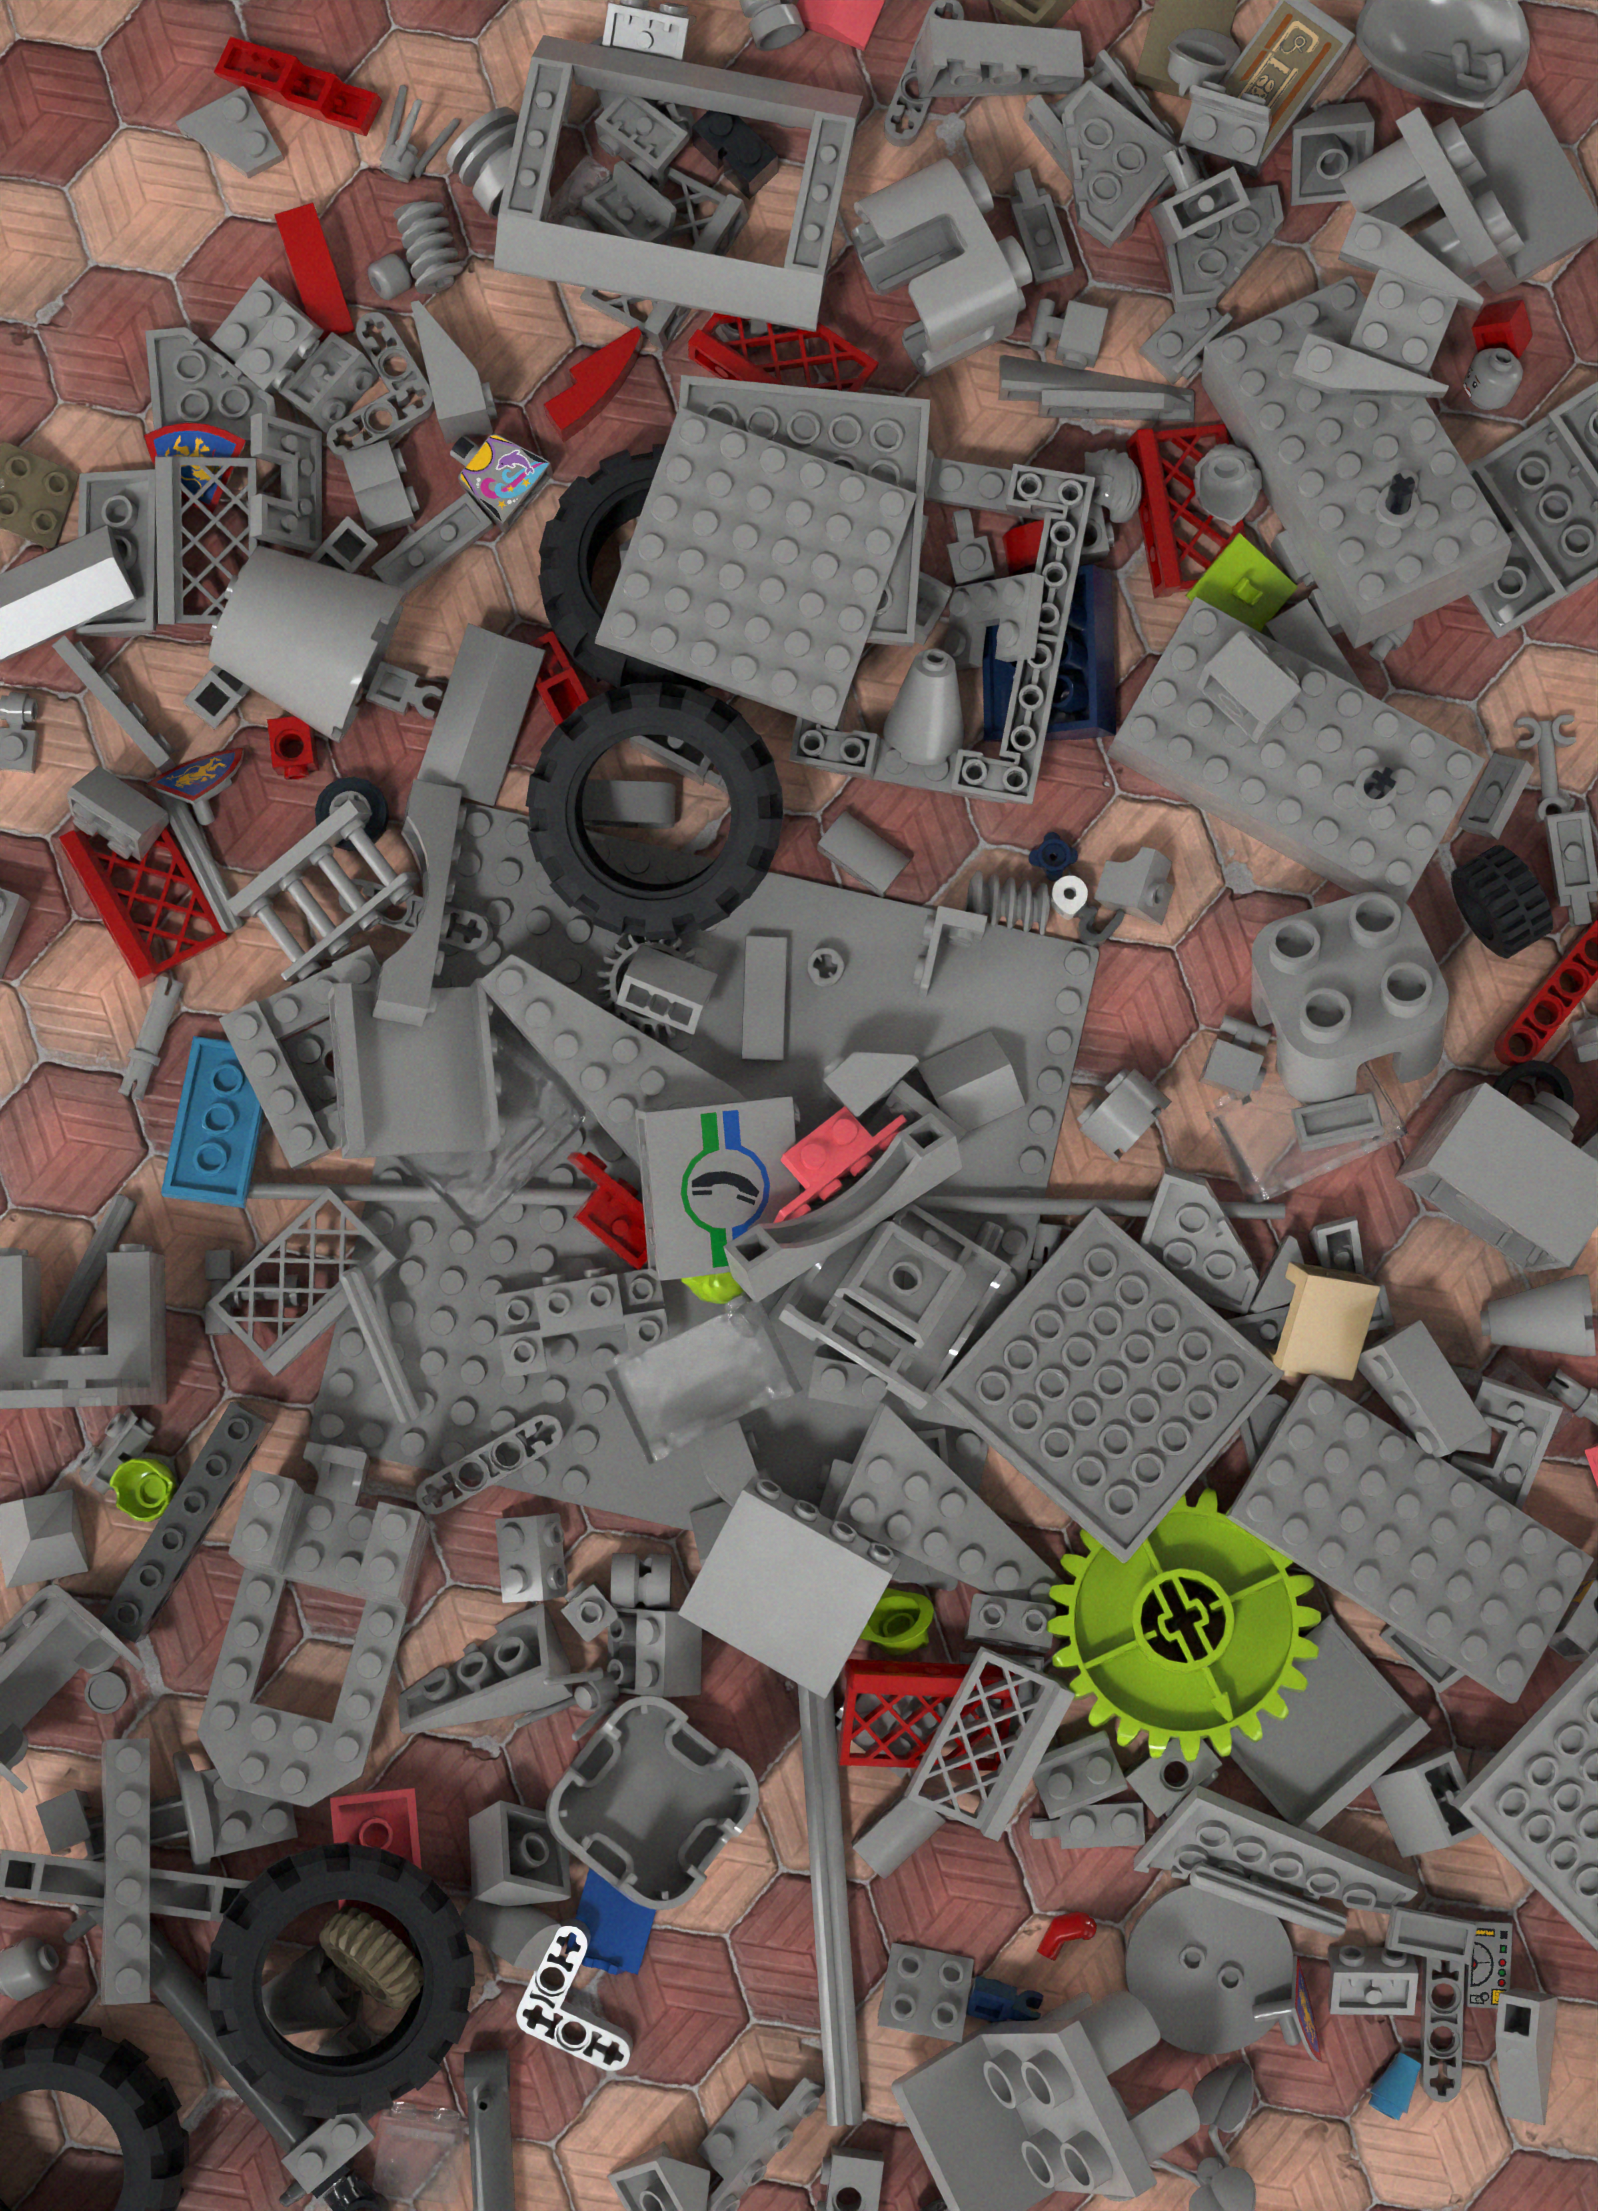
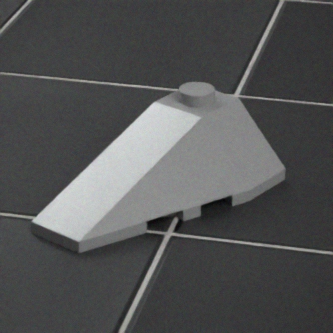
(492, 1679)

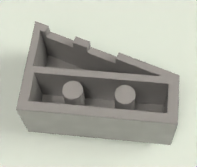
(1422, 1389)

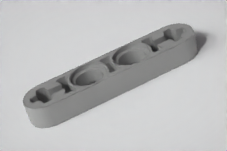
(909, 75)
(413, 915)
(492, 1468)
(1437, 2016)

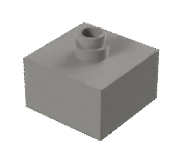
(1512, 1174)

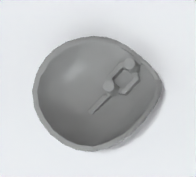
(1447, 48)

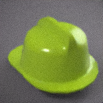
(900, 1622)

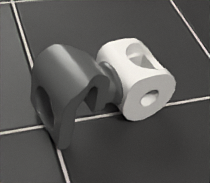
(1070, 902)

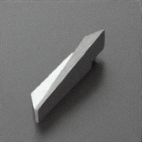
(1091, 394)

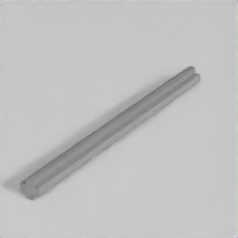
(830, 1909)

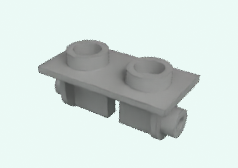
(122, 1436)

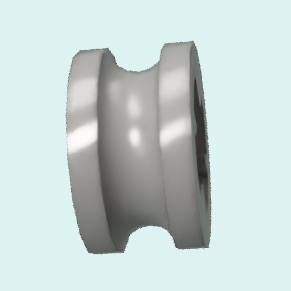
(836, 961)

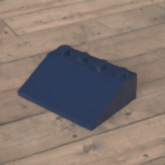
(1086, 674)

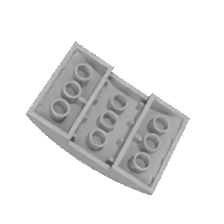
(1548, 506)

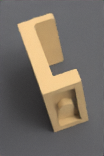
(1324, 1323)

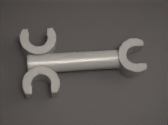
(1546, 735)

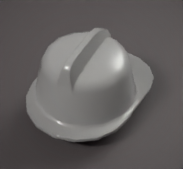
(1200, 57)

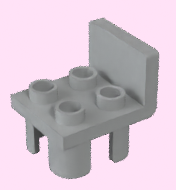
(1498, 179)
(1033, 2109)

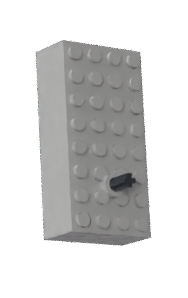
(1354, 478)
(1329, 786)

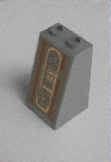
(1288, 67)

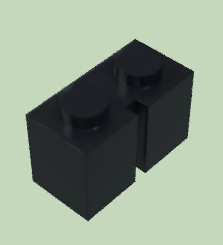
(748, 158)

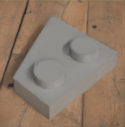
(234, 133)

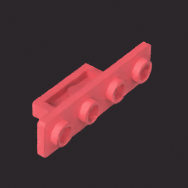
(830, 1155)

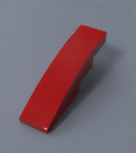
(298, 86)

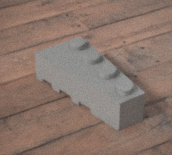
(996, 59)

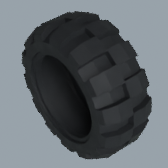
(568, 551)
(579, 871)
(401, 2060)
(121, 2089)

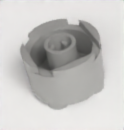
(1124, 1113)

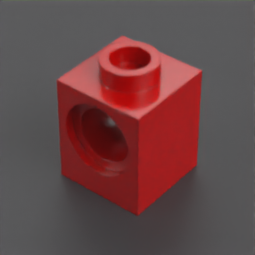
(282, 732)

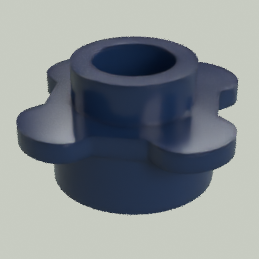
(1065, 856)

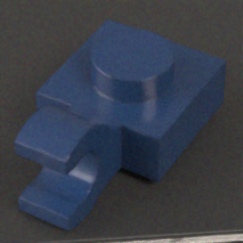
(998, 2001)

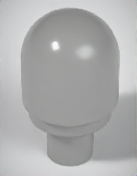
(1391, 641)

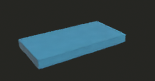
(214, 1129)

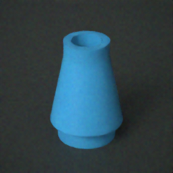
(1395, 2087)

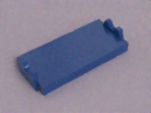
(616, 1927)

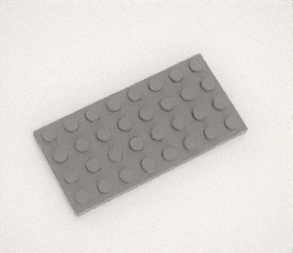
(1410, 1538)

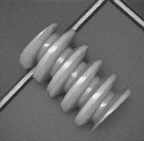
(426, 246)
(1009, 902)

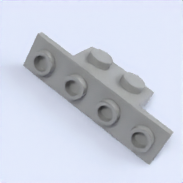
(751, 2136)

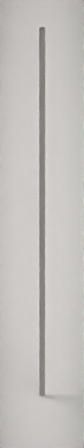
(939, 1204)

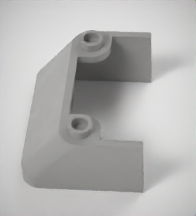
(39, 1656)

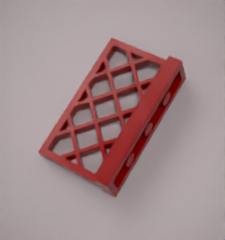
(728, 364)
(1155, 506)
(117, 916)
(917, 1680)

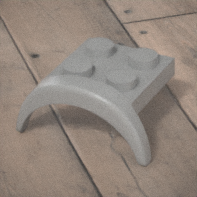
(226, 1818)

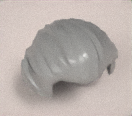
(1117, 482)
(1227, 483)

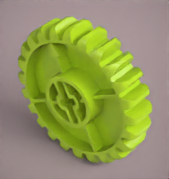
(1196, 1696)

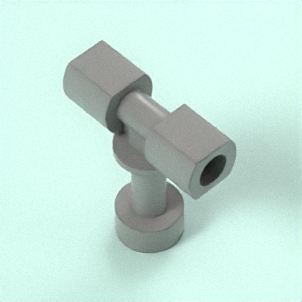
(220, 1271)

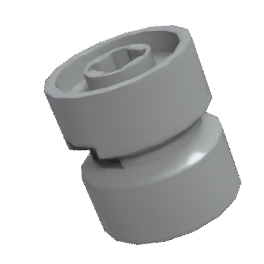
(773, 23)
(641, 1580)

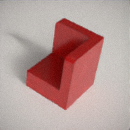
(1503, 327)

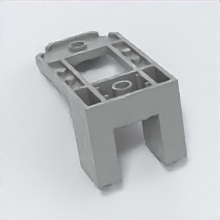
(116, 1375)
(332, 1548)

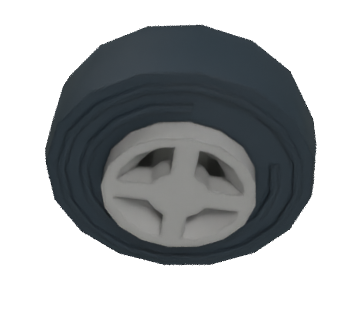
(354, 789)

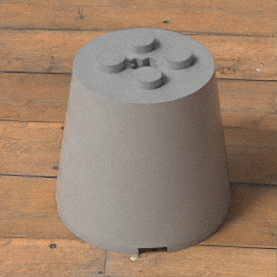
(305, 635)

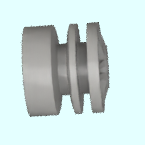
(483, 157)

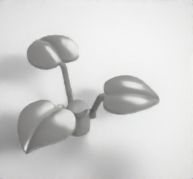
(1223, 2103)

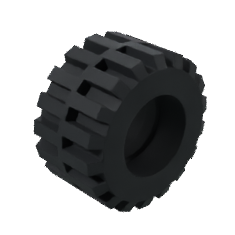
(1502, 901)

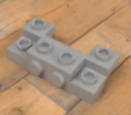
(578, 1306)

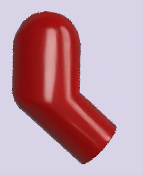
(1066, 1928)

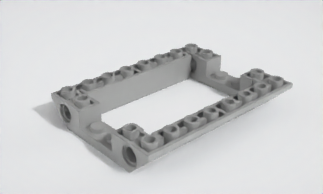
(657, 271)
(1026, 492)

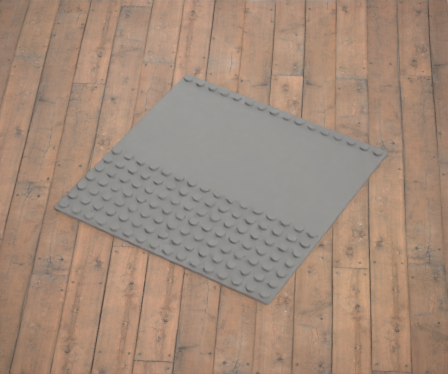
(442, 1291)

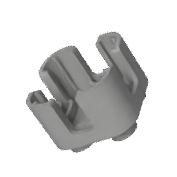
(937, 241)
(1347, 990)
(651, 1803)

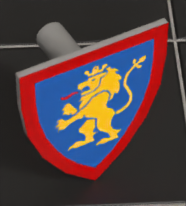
(197, 441)
(200, 780)
(1293, 2015)

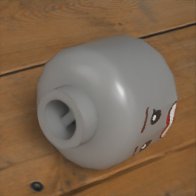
(1492, 378)
(27, 1968)

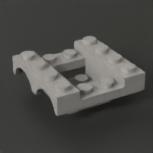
(294, 1074)
(949, 1296)

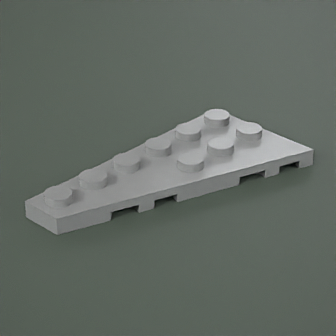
(925, 1511)
(1271, 1853)

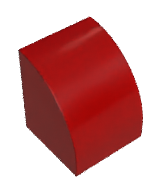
(1022, 547)

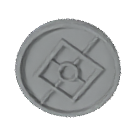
(1204, 1965)

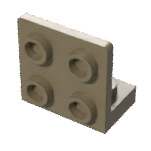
(33, 495)

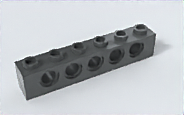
(186, 1522)

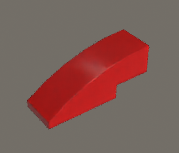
(314, 270)
(594, 384)
(557, 680)

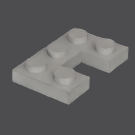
(297, 516)
(1005, 602)
(1527, 1428)

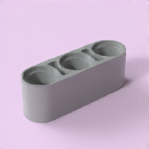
(629, 804)

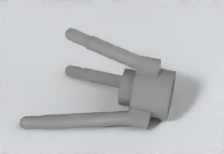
(399, 156)
(594, 1693)

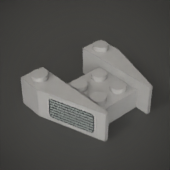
(1398, 323)

